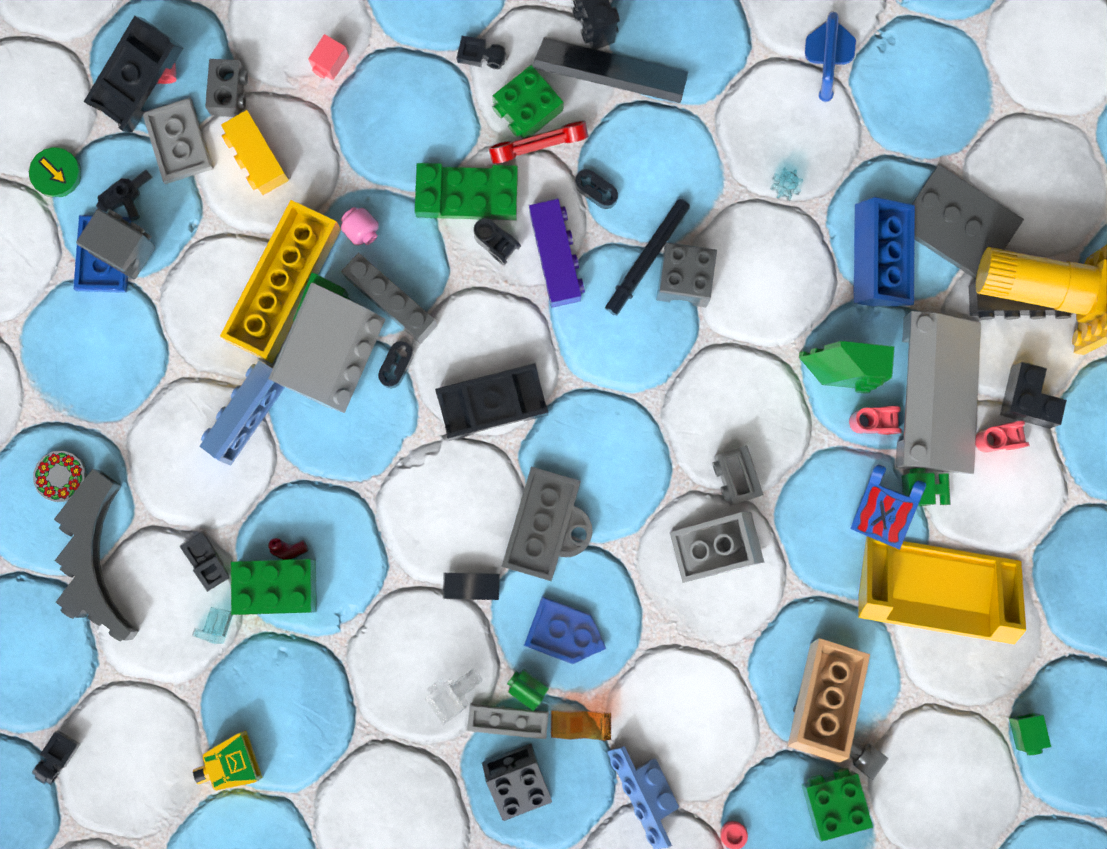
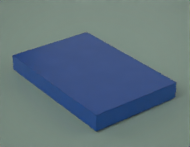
(94, 274)

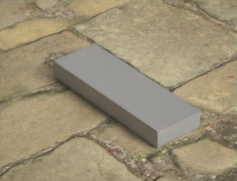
(507, 721)

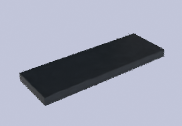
(611, 70)

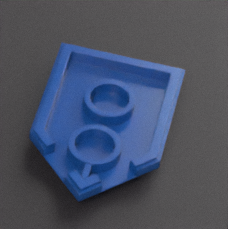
(563, 632)

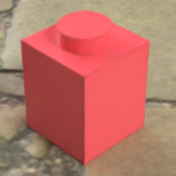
(328, 57)

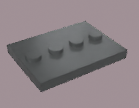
(961, 220)

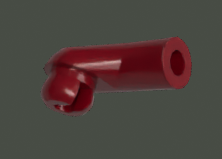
(286, 551)

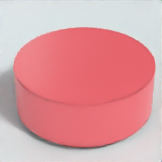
(733, 835)

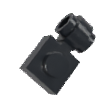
(474, 50)
(58, 752)

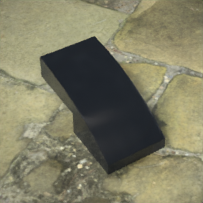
(205, 561)
(471, 586)

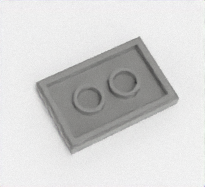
(177, 141)

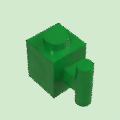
(931, 490)
(527, 689)

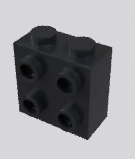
(597, 20)

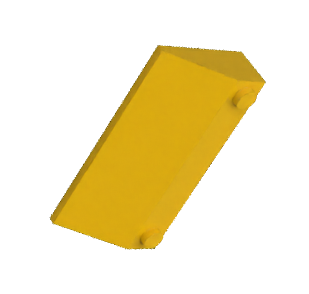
(943, 590)

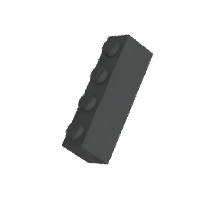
(389, 298)

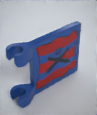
(886, 513)

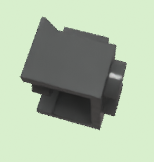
(728, 490)

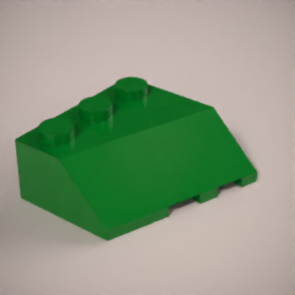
(851, 365)

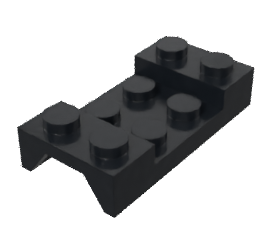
(132, 73)
(491, 401)

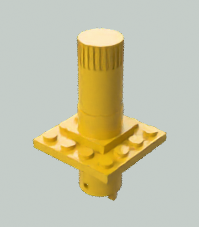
(1052, 284)

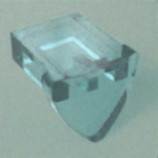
(215, 626)

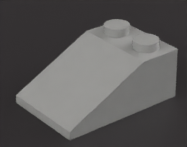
(717, 546)

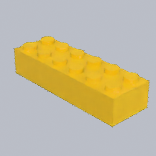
(279, 280)

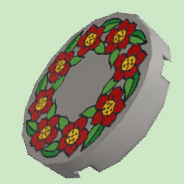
(59, 475)

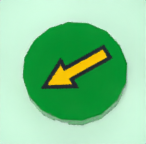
(54, 172)

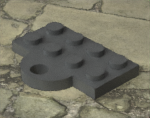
(545, 525)

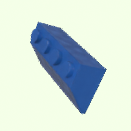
(884, 253)

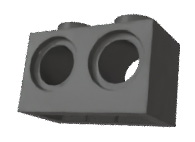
(219, 88)

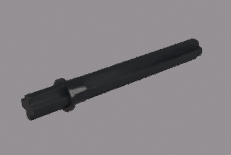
(647, 257)

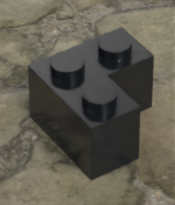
(1025, 398)

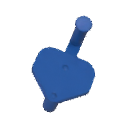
(830, 46)

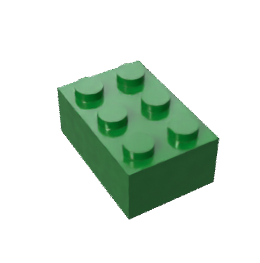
(273, 587)

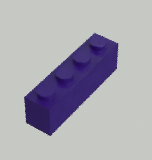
(555, 253)

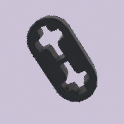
(599, 184)
(390, 362)

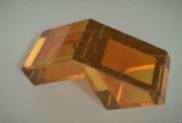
(580, 724)

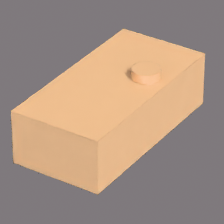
(829, 700)

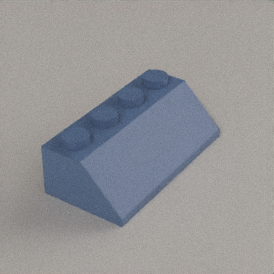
(242, 415)

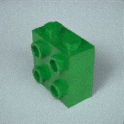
(527, 103)
(836, 804)

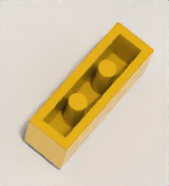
(253, 153)

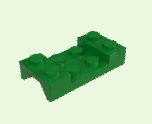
(466, 192)

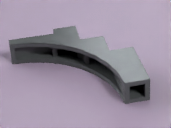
(87, 592)

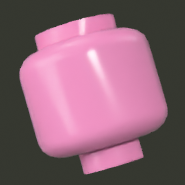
(359, 226)

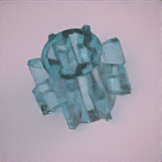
(790, 177)

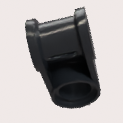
(499, 243)

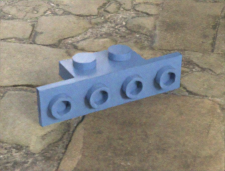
(648, 794)

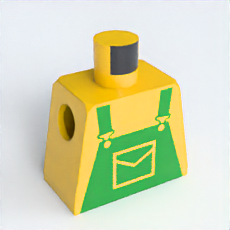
(229, 764)

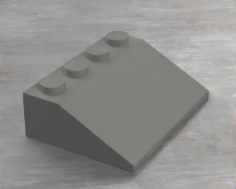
(327, 348)

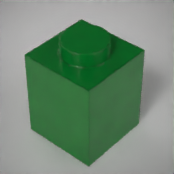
(1030, 733)

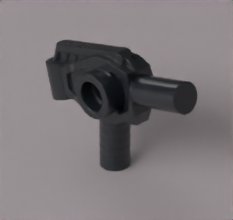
(123, 194)

